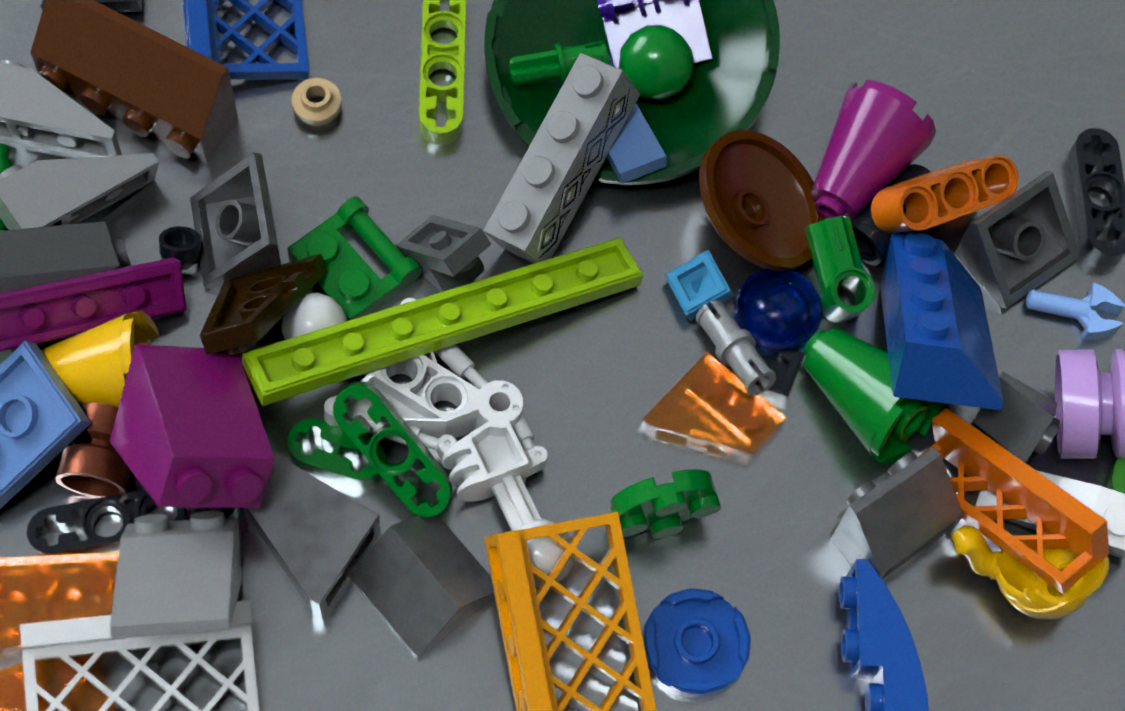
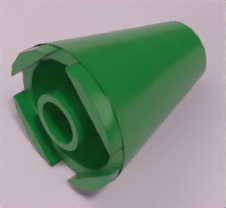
(860, 388)

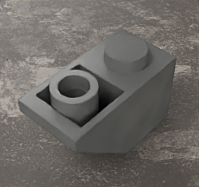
(1025, 421)

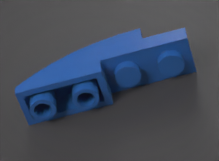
(880, 643)

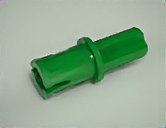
(553, 63)

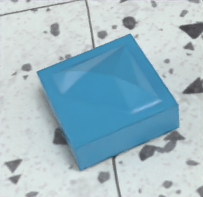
(698, 284)

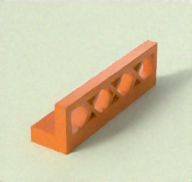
(1028, 497)

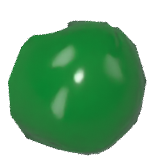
(657, 61)

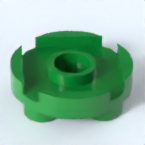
(667, 505)

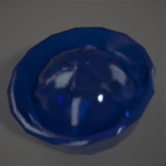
(778, 309)

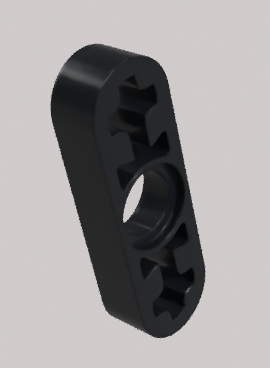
(1109, 177)

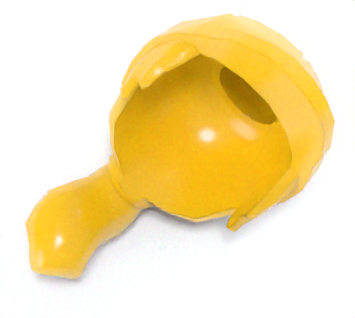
(1022, 586)

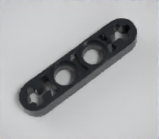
(128, 505)

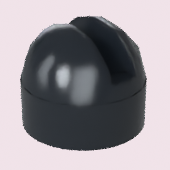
(181, 244)

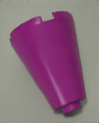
(868, 148)

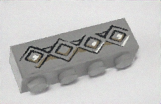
(562, 160)

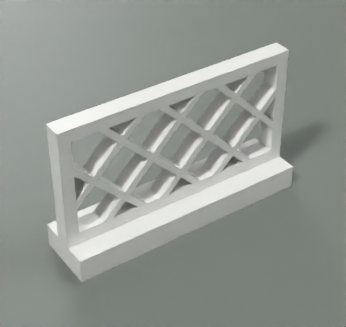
(93, 637)

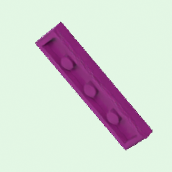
(87, 301)

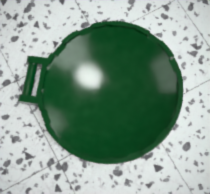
(717, 99)

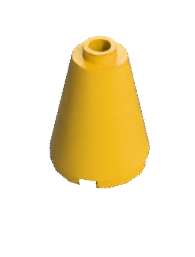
(99, 359)

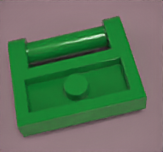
(348, 276)

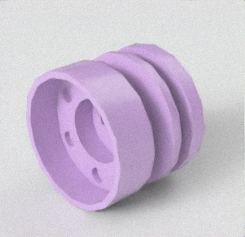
(1089, 403)

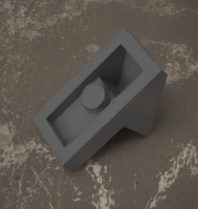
(446, 251)

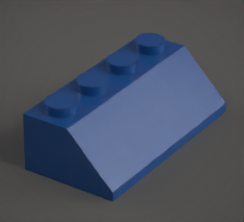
(936, 326)

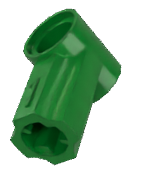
(839, 264)

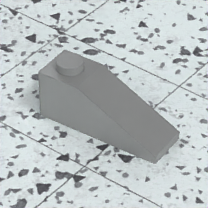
(47, 118)
(70, 188)

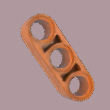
(967, 187)

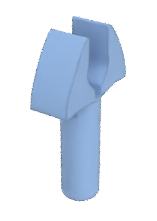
(1081, 309)

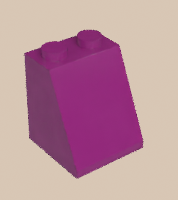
(192, 429)

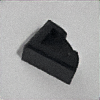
(785, 366)

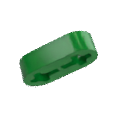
(328, 464)

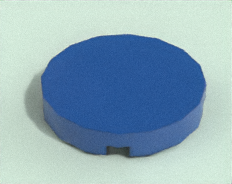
(696, 643)

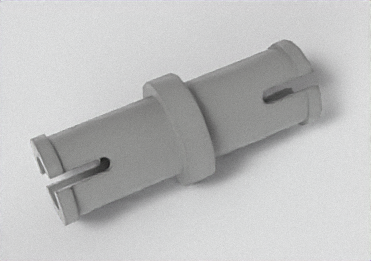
(735, 348)

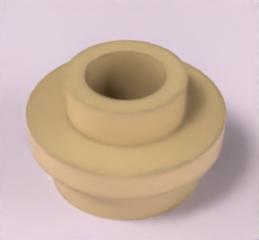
(316, 113)

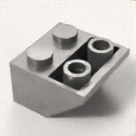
(900, 515)

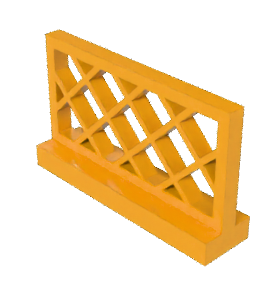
(524, 628)

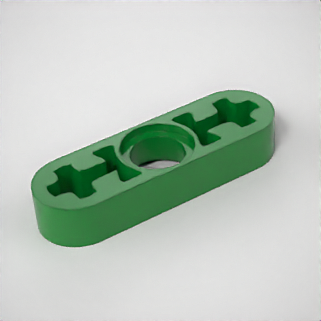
(428, 472)

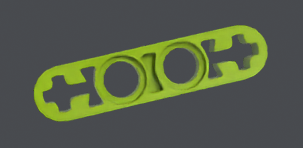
(442, 56)

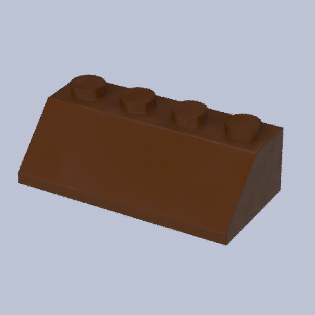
(135, 76)

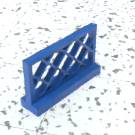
(201, 36)

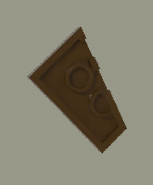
(256, 302)

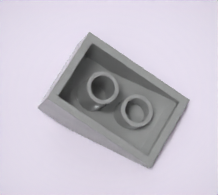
(177, 575)

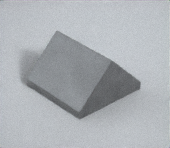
(235, 224)
(1019, 242)
(423, 581)

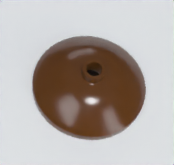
(758, 199)

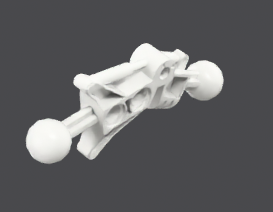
(499, 441)

